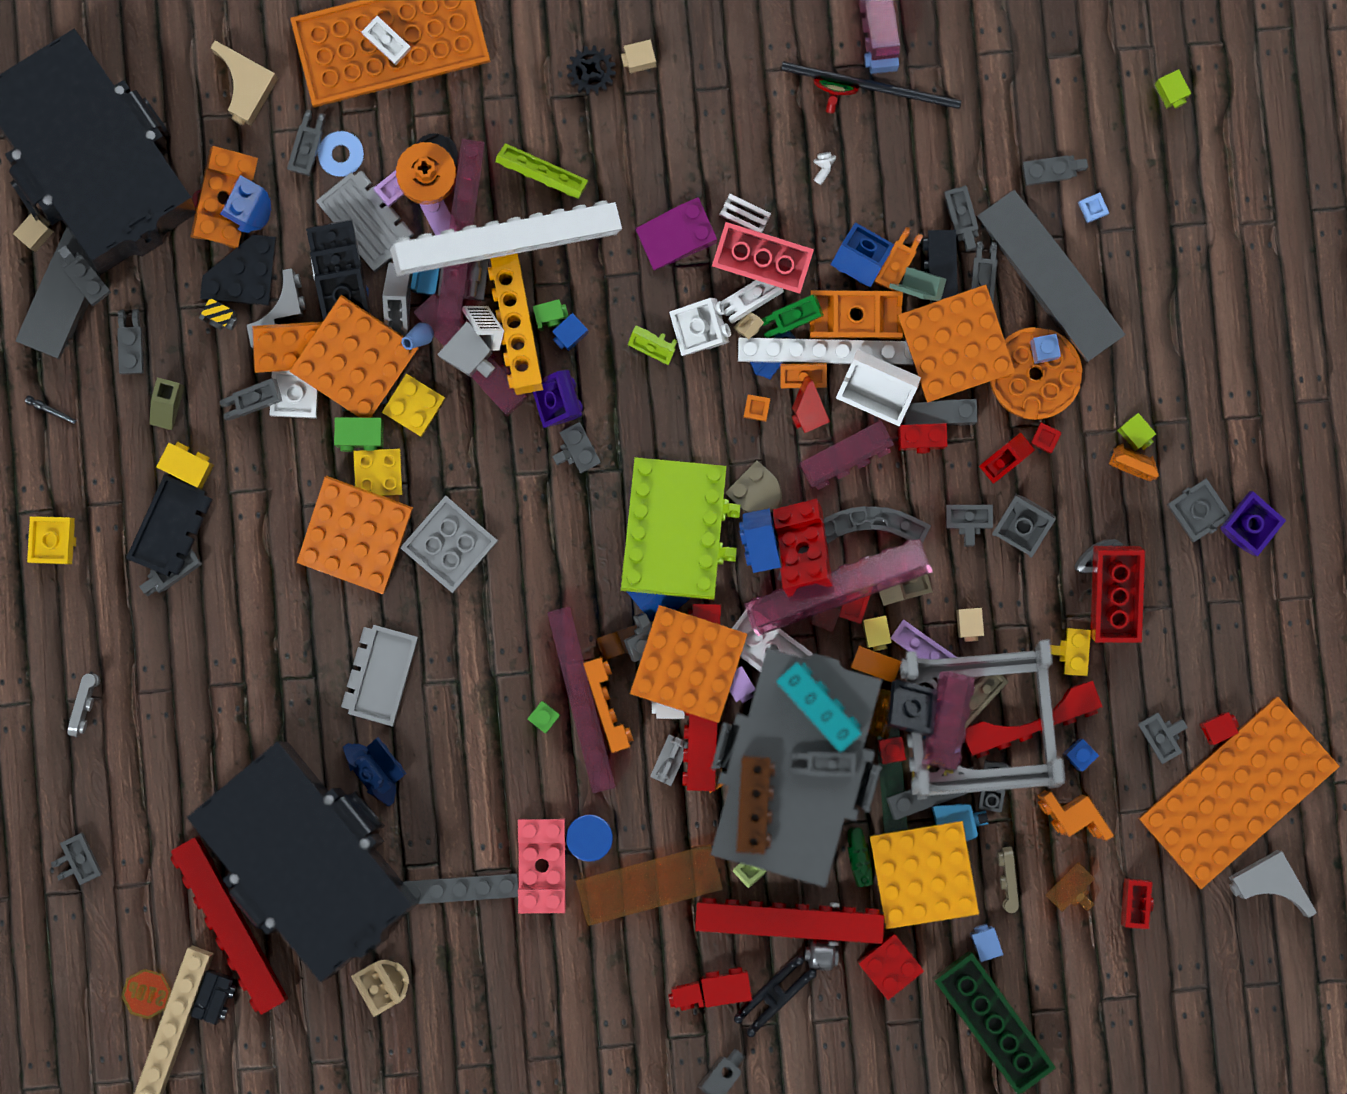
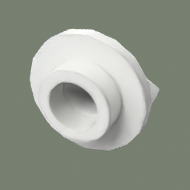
(825, 161)

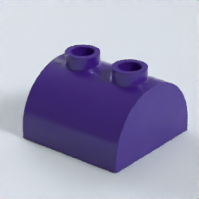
(558, 399)
(1252, 524)

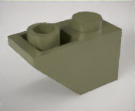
(165, 403)

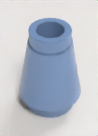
(418, 336)

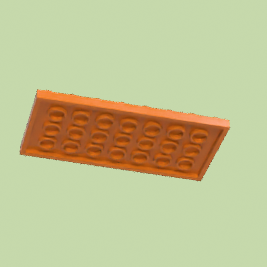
(345, 64)
(1238, 792)

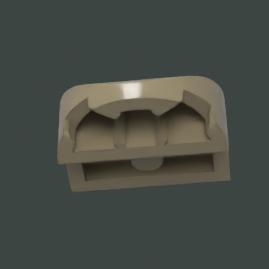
(756, 490)

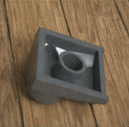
(1024, 524)

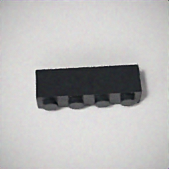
(942, 258)

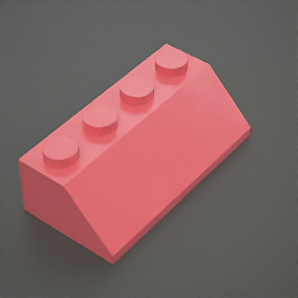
(762, 257)

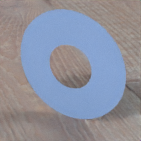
(325, 153)

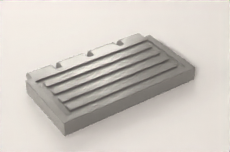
(372, 225)
(381, 676)

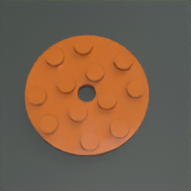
(1041, 397)

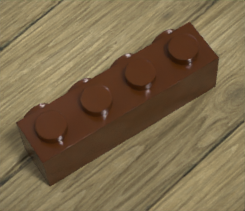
(753, 805)

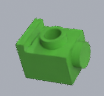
(550, 314)

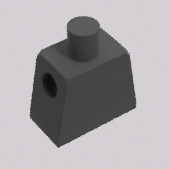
(714, 1081)

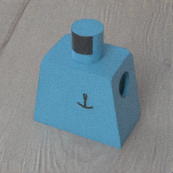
(960, 812)

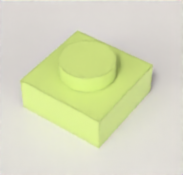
(748, 874)

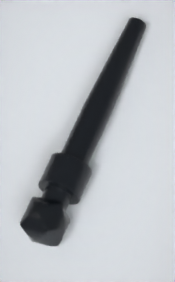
(29, 400)

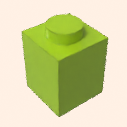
(1173, 89)
(1137, 432)

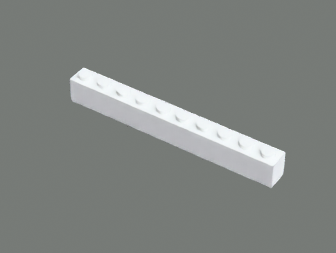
(506, 238)

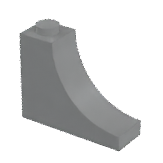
(397, 300)
(1271, 876)

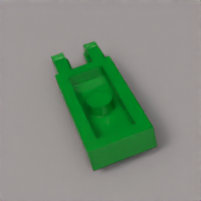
(794, 316)

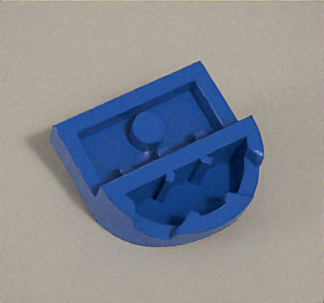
(247, 205)

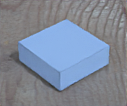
(1093, 207)

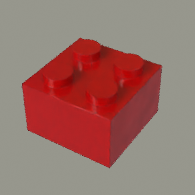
(890, 966)

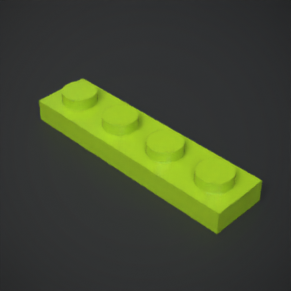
(541, 171)

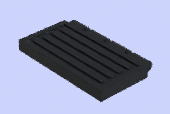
(167, 526)

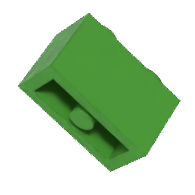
(358, 433)

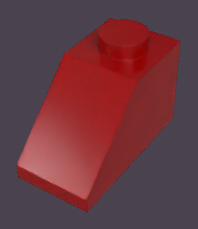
(808, 408)
(1007, 458)

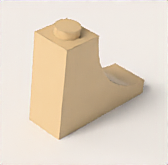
(250, 82)

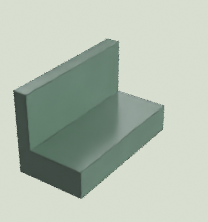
(921, 284)

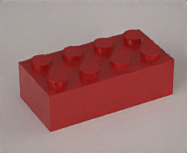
(1117, 594)

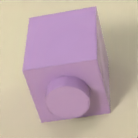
(741, 686)

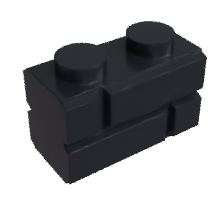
(213, 997)

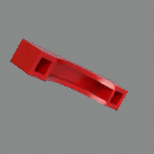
(1075, 702)

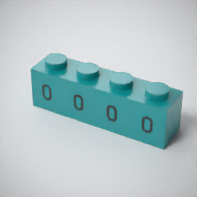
(819, 708)

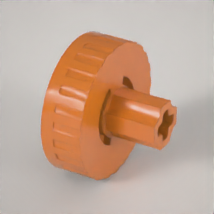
(438, 163)

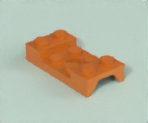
(220, 176)
(879, 315)
(618, 736)

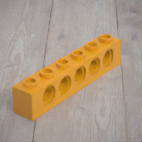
(530, 379)

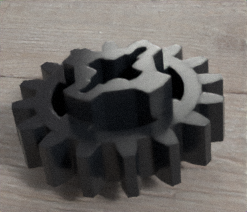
(586, 79)

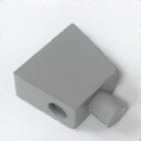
(468, 352)

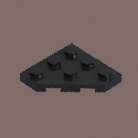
(244, 274)

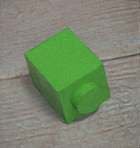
(544, 717)

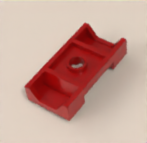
(799, 527)

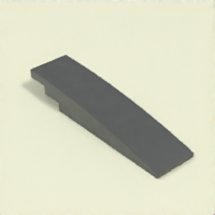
(1051, 276)
(56, 306)

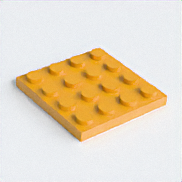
(924, 874)

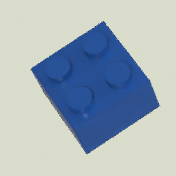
(760, 540)

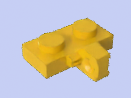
(1074, 652)

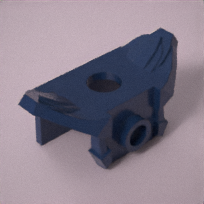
(375, 769)

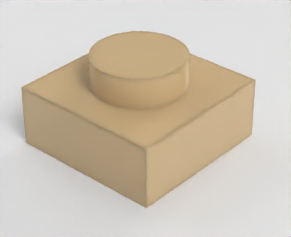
(748, 325)

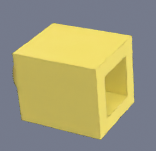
(876, 633)

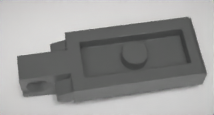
(1052, 169)
(962, 216)
(83, 276)
(160, 582)

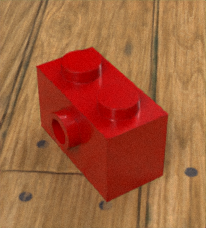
(922, 437)
(1136, 903)

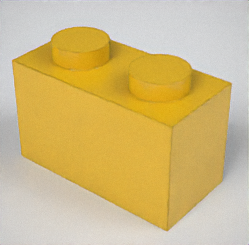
(184, 465)

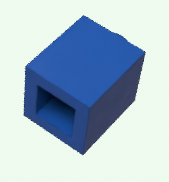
(569, 332)
(1080, 754)

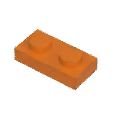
(793, 374)

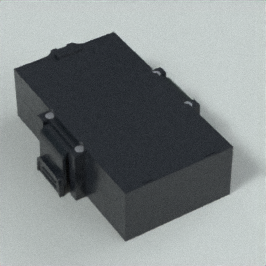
(89, 153)
(304, 860)

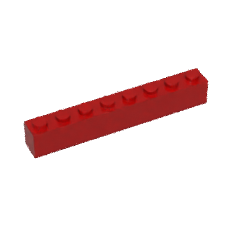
(701, 731)
(789, 921)
(229, 925)

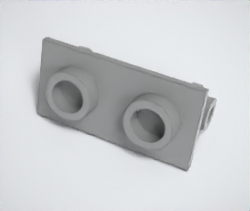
(669, 760)

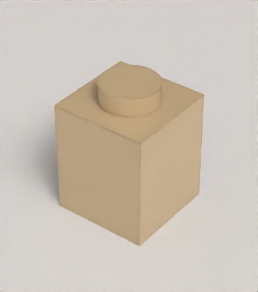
(638, 56)
(34, 232)
(970, 624)

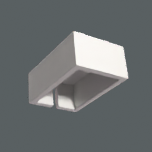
(878, 387)

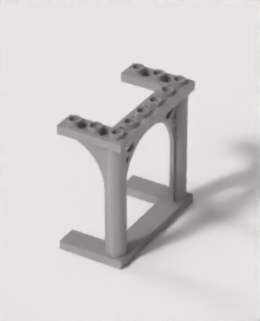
(923, 670)

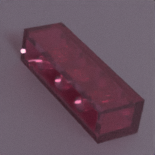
(881, 29)
(845, 455)
(952, 711)

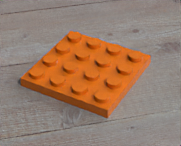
(956, 343)
(353, 358)
(354, 535)
(688, 663)

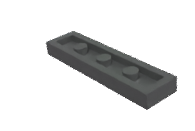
(905, 803)

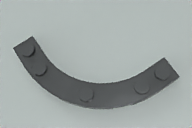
(872, 519)

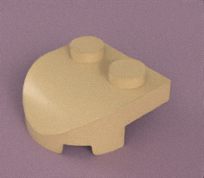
(382, 985)

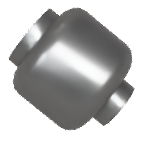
(821, 955)

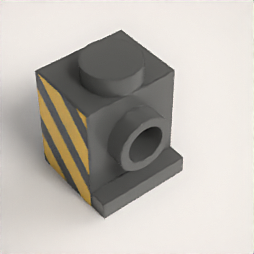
(219, 315)

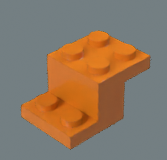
(1074, 816)

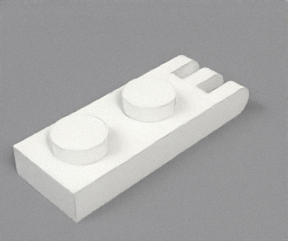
(749, 299)

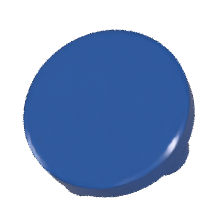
(589, 838)

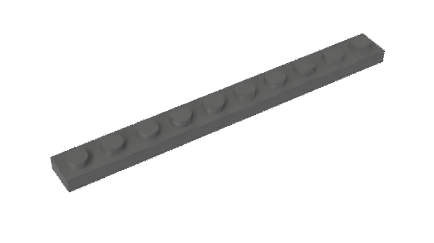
(464, 888)

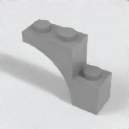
(288, 306)

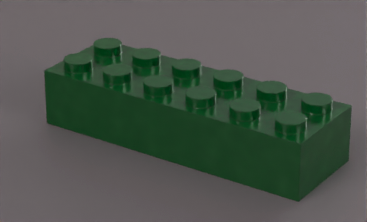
(994, 1023)

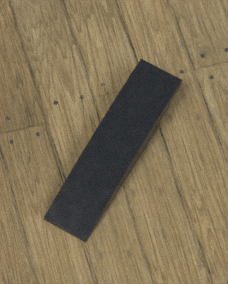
(337, 267)

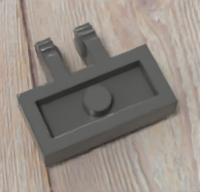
(80, 859)

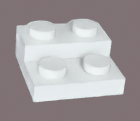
(700, 326)

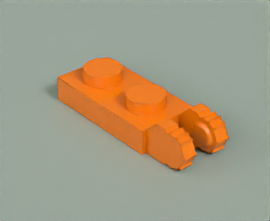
(897, 261)

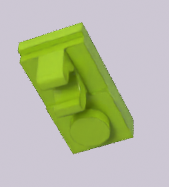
(651, 345)

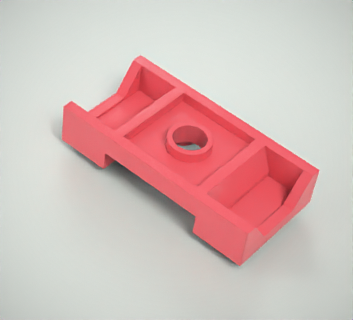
(542, 890)

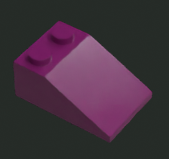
(676, 234)

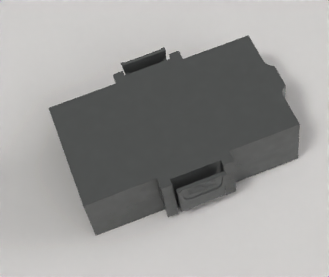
(804, 807)

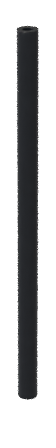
(871, 85)

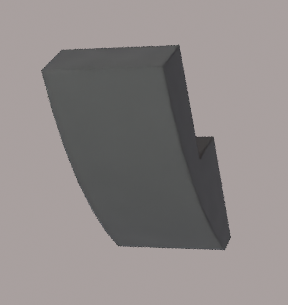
(992, 799)

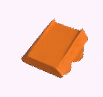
(1134, 463)

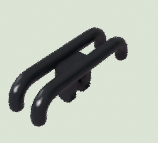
(774, 995)

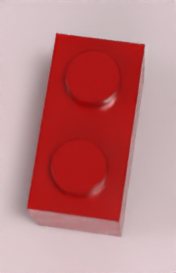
(726, 987)

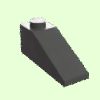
(939, 412)

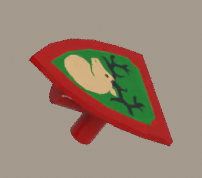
(835, 89)

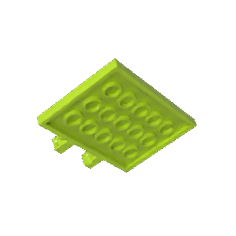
(676, 528)

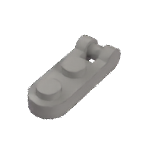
(83, 704)

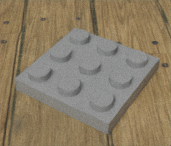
(449, 544)

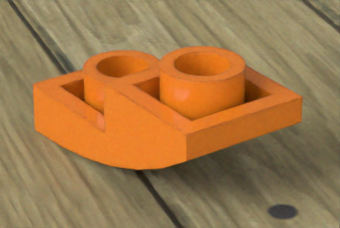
(876, 664)

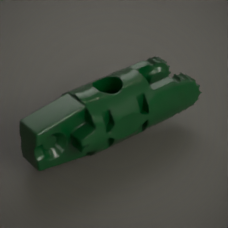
(859, 857)

